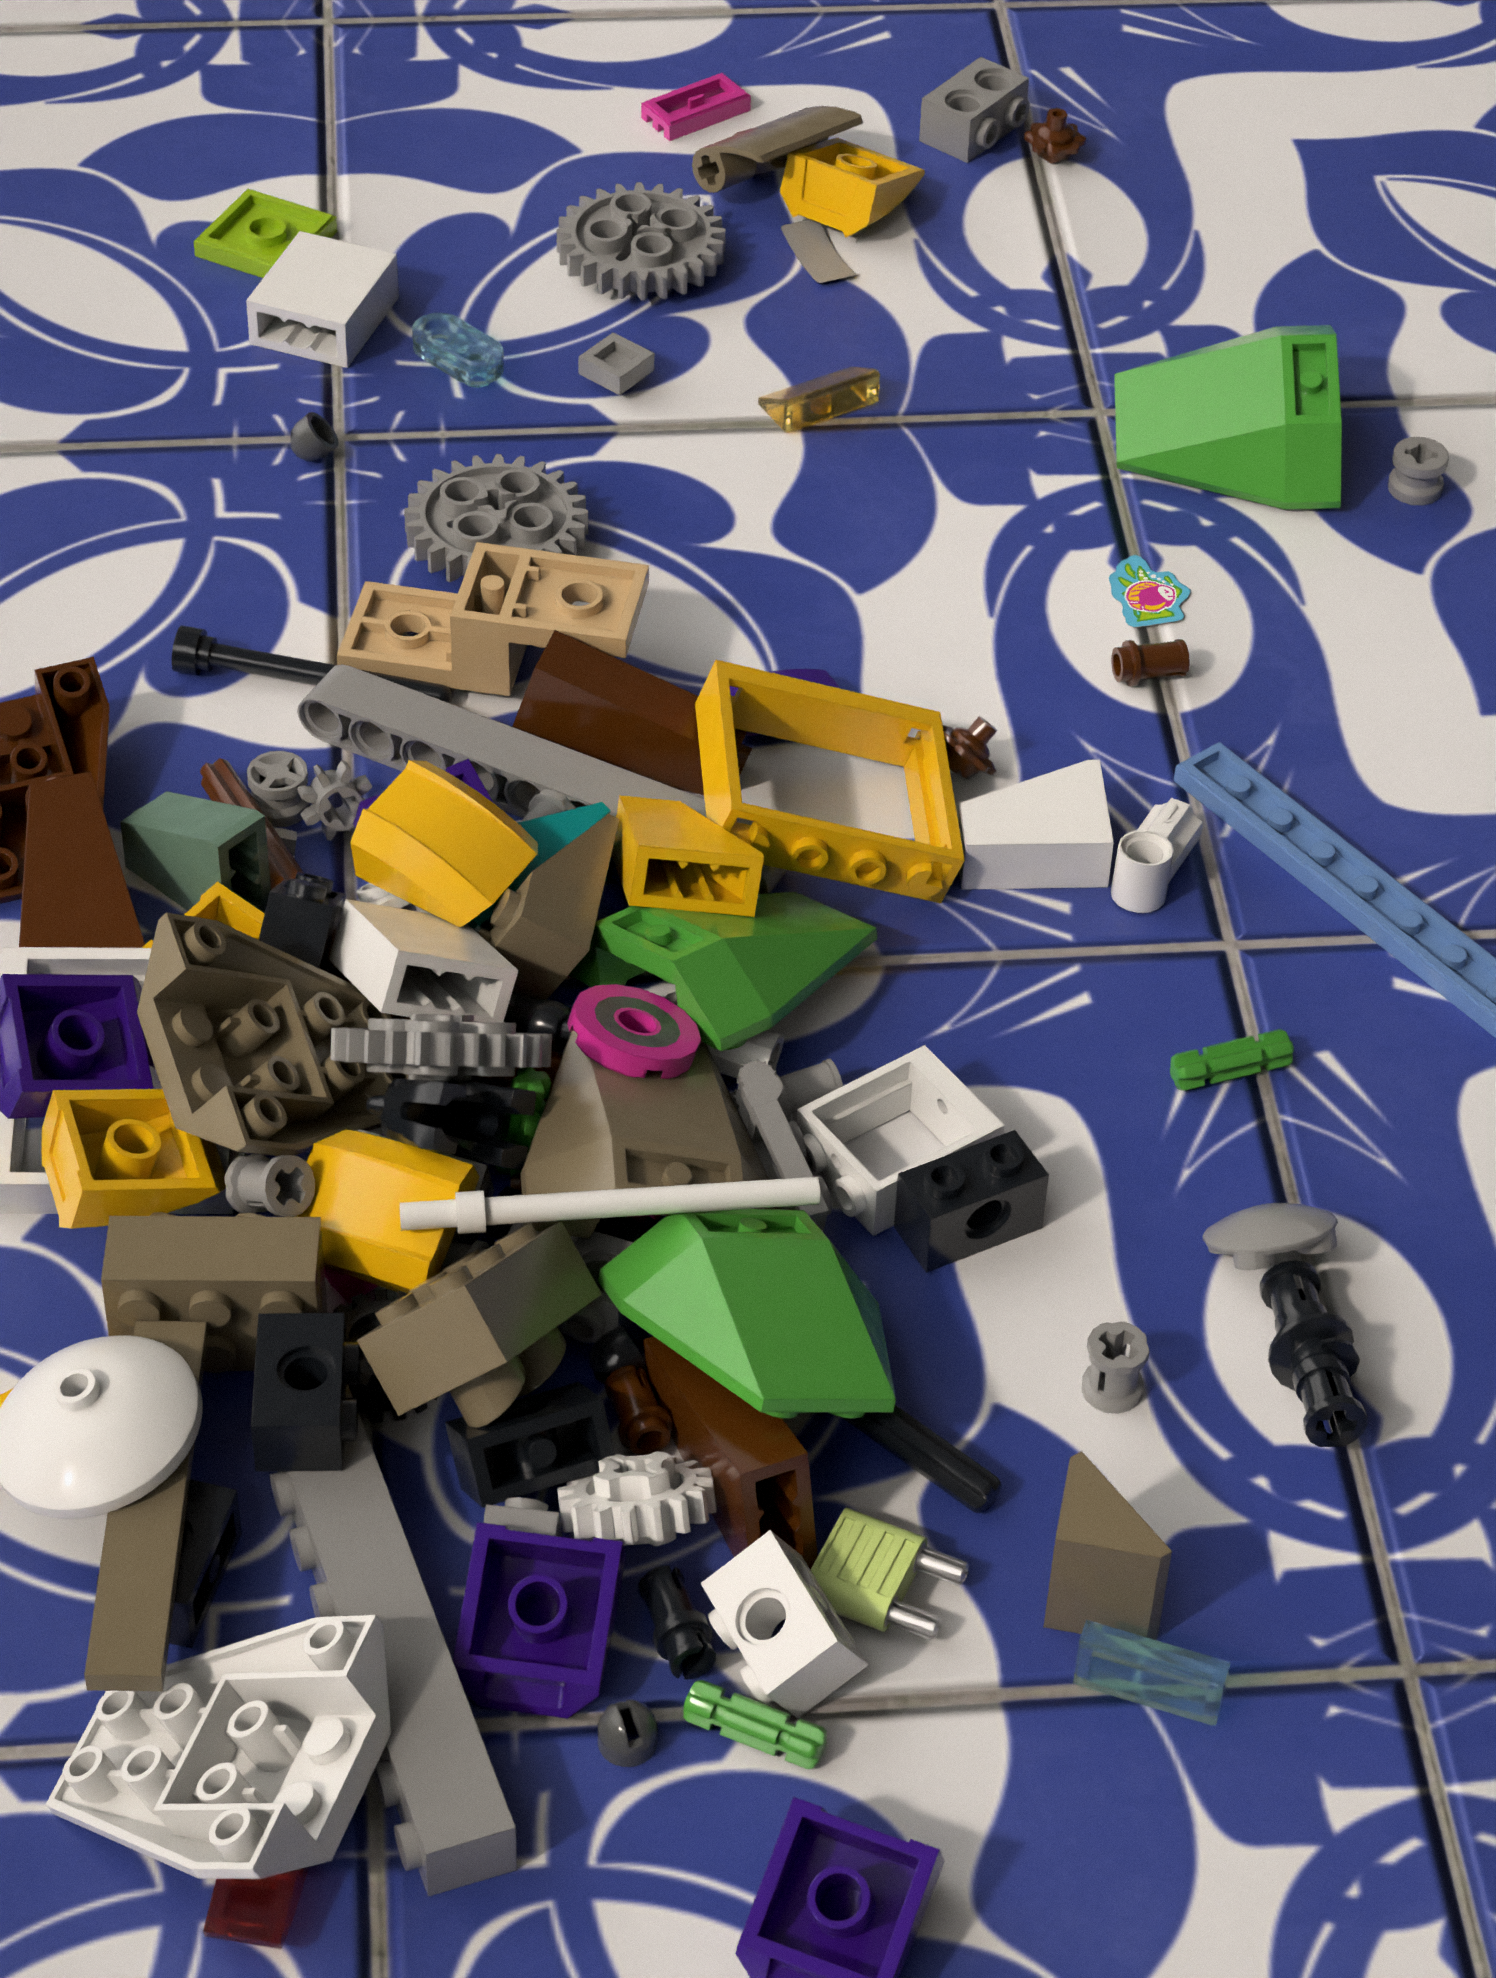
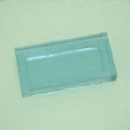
(1151, 1672)

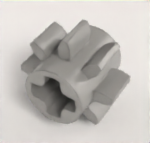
(322, 788)

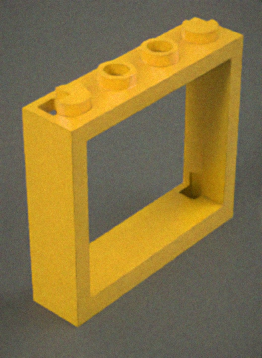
(845, 724)

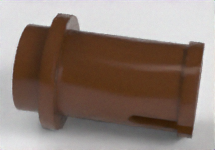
(1149, 661)
(643, 1424)

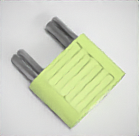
(870, 1568)

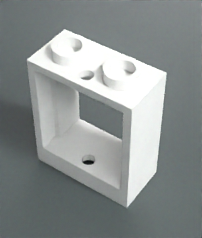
(909, 1083)

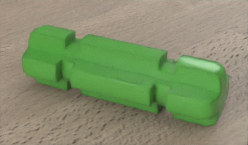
(1231, 1060)
(522, 1128)
(755, 1724)

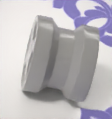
(1418, 470)
(274, 786)

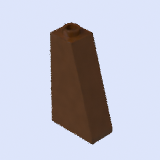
(616, 714)
(72, 871)
(752, 1456)

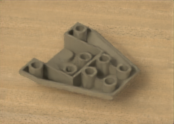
(249, 1040)
(635, 1132)

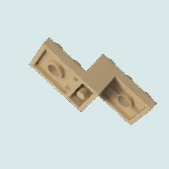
(502, 606)

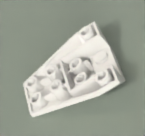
(241, 1756)

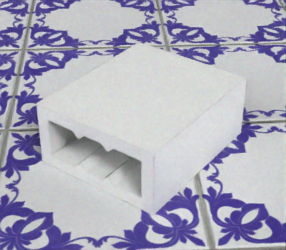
(322, 299)
(421, 963)

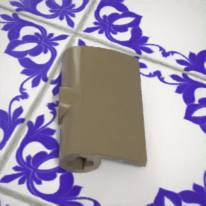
(767, 146)

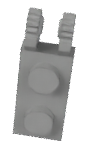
(774, 1138)

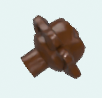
(1055, 138)
(968, 748)

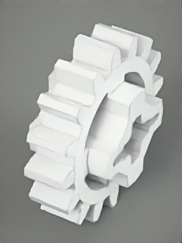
(638, 1499)

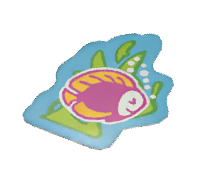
(1147, 595)

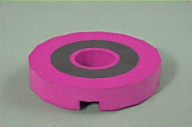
(633, 1031)

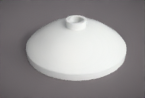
(97, 1426)

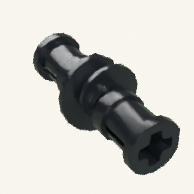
(1313, 1354)

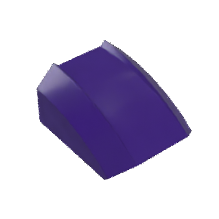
(69, 1037)
(537, 1620)
(837, 1900)

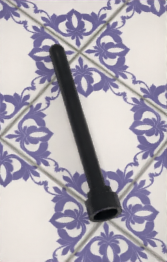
(197, 651)

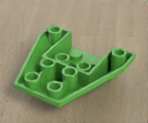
(1240, 418)
(729, 969)
(759, 1309)

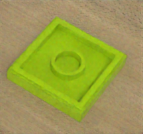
(258, 231)

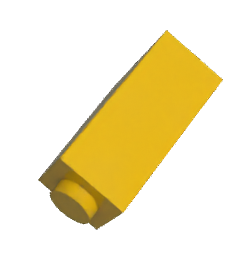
(683, 860)

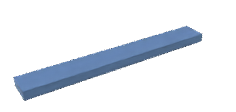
(1345, 880)

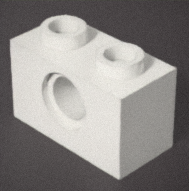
(813, 1647)

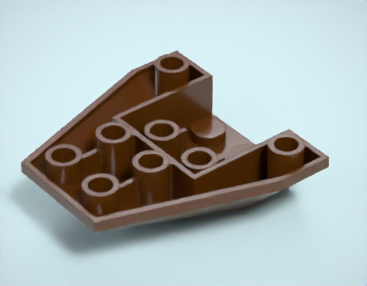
(47, 736)

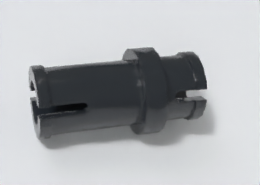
(680, 1630)

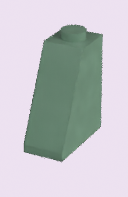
(192, 843)

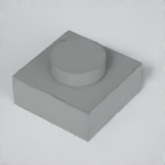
(616, 363)
(525, 1516)

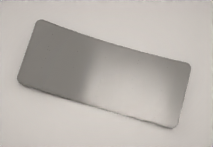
(815, 251)

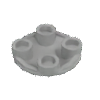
(1271, 1229)

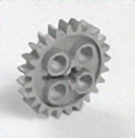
(640, 241)
(493, 506)
(441, 1047)

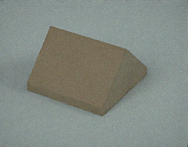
(1104, 1559)

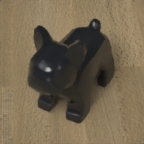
(454, 1118)

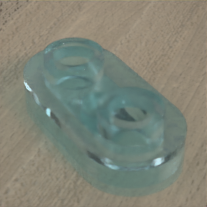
(458, 349)

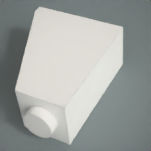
(1039, 833)

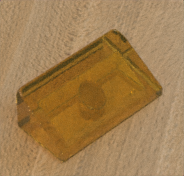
(822, 397)

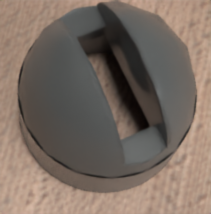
(313, 438)
(613, 1738)

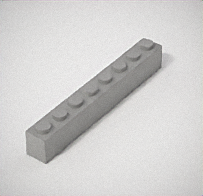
(435, 1758)

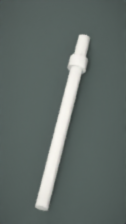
(473, 1211)

